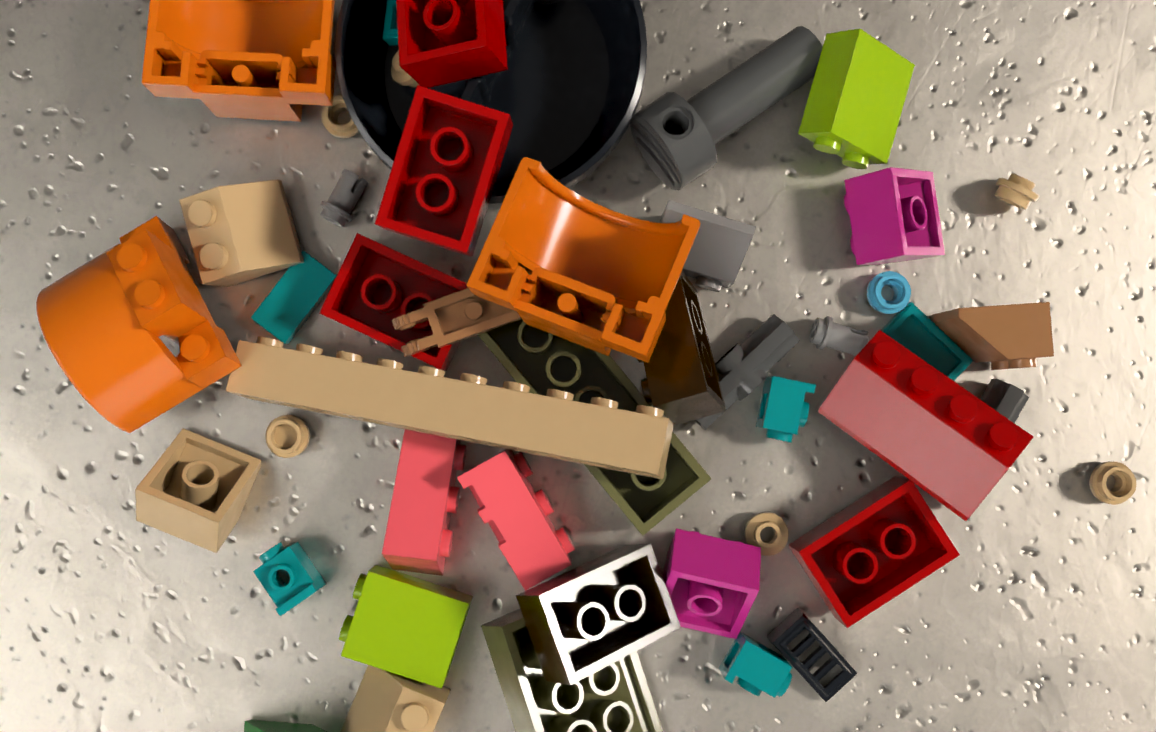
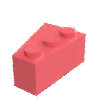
(423, 503)
(519, 517)

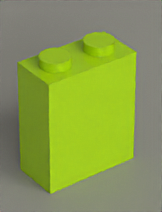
(856, 98)
(405, 625)

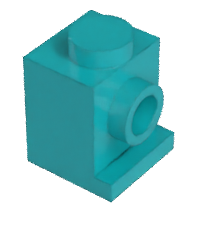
(783, 407)
(303, 576)
(756, 667)

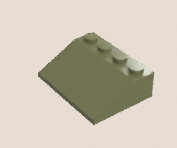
(602, 702)

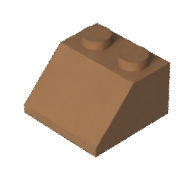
(1000, 334)

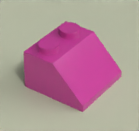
(893, 216)
(711, 581)

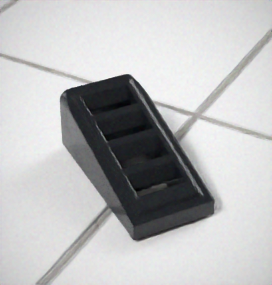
(790, 629)

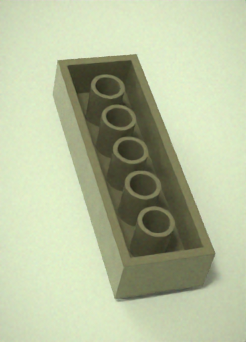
(559, 364)

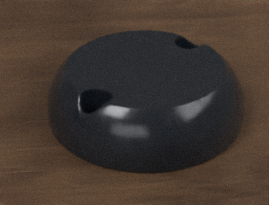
(566, 86)

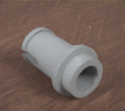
(343, 198)
(837, 336)

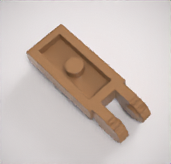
(453, 320)

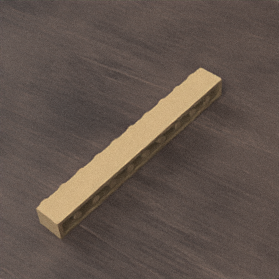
(454, 408)

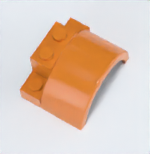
(242, 55)
(582, 265)
(109, 321)

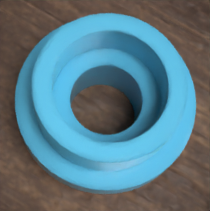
(901, 291)

